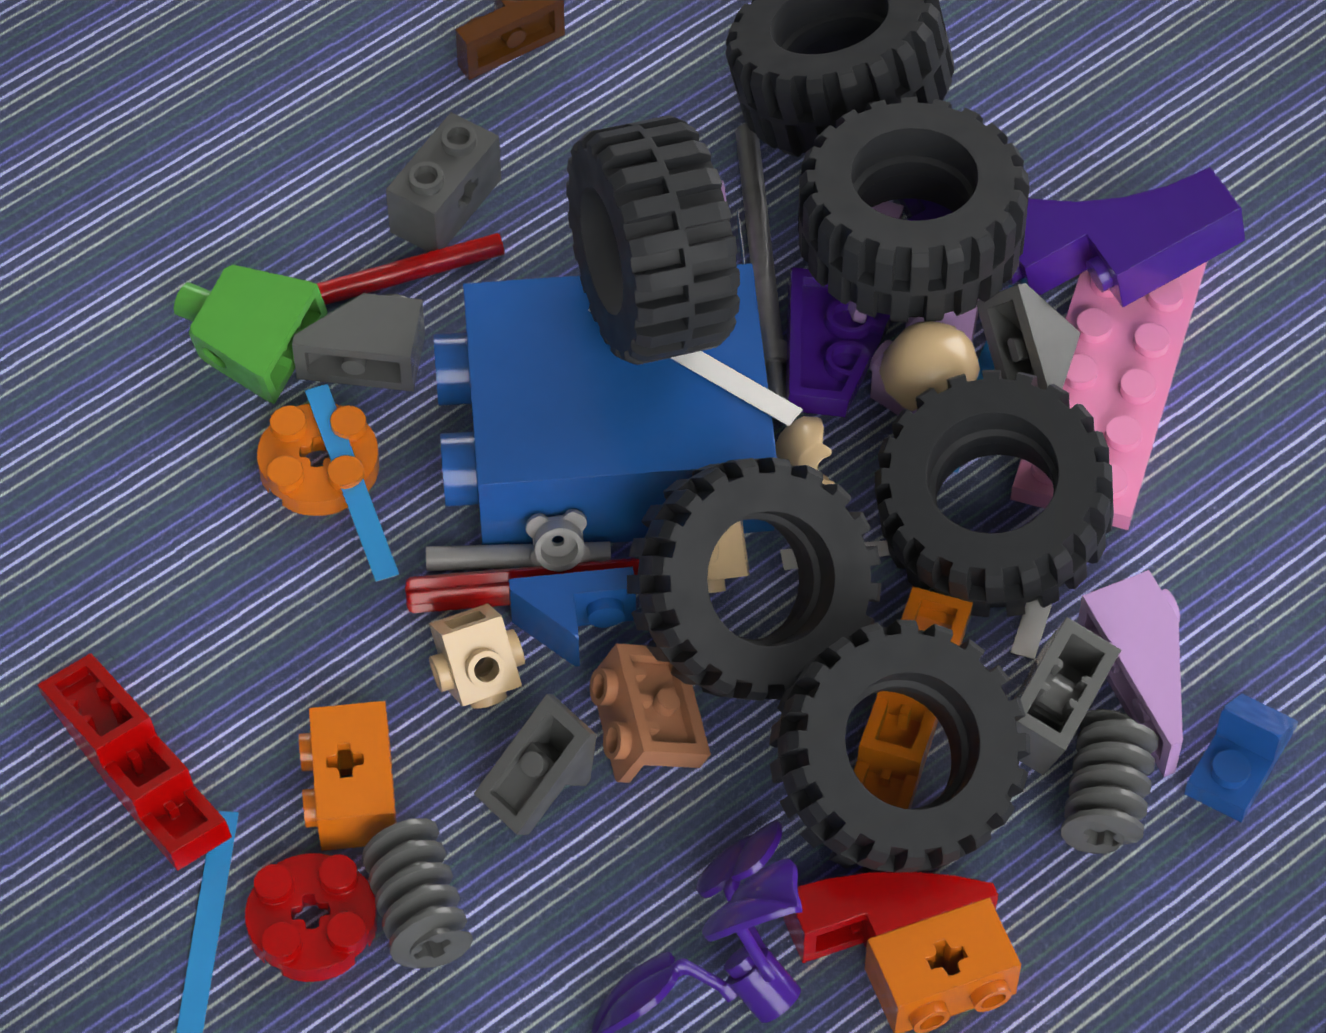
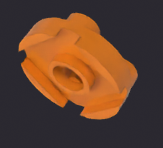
(290, 474)

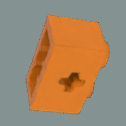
(341, 743)
(943, 967)

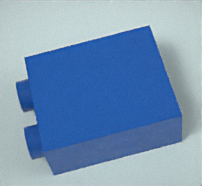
(573, 422)

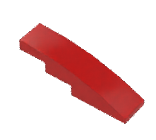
(134, 761)

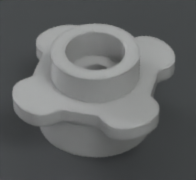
(561, 555)

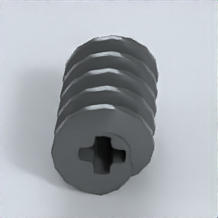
(1109, 782)
(416, 895)

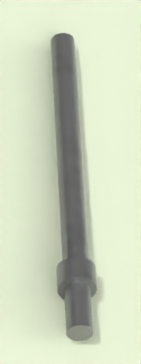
(762, 258)

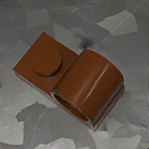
(507, 33)

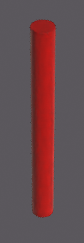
(411, 268)

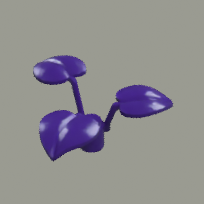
(753, 968)

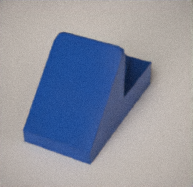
(558, 603)
(1240, 756)

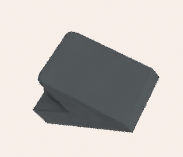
(542, 758)

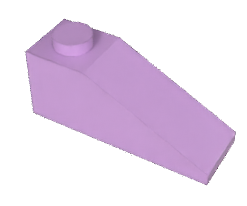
(1147, 671)

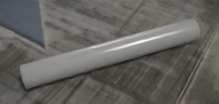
(495, 556)

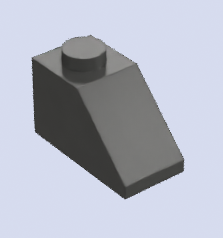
(364, 343)

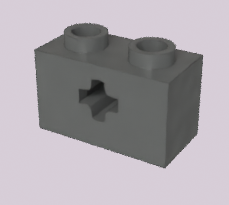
(444, 183)
(1062, 690)

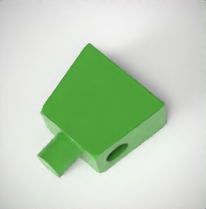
(250, 325)

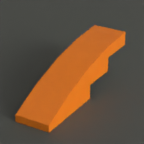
(898, 725)

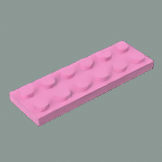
(1122, 379)

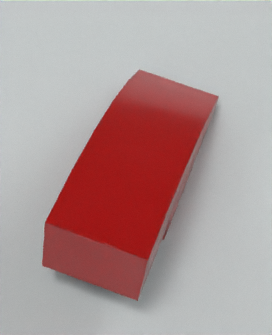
(865, 905)

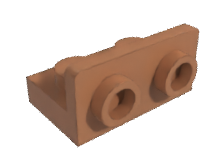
(646, 713)

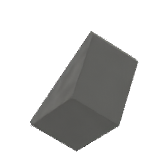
(1028, 336)

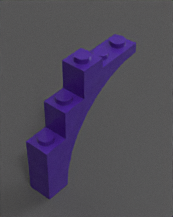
(1123, 241)

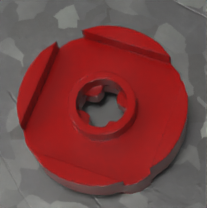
(306, 881)

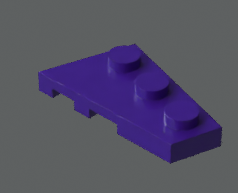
(826, 347)

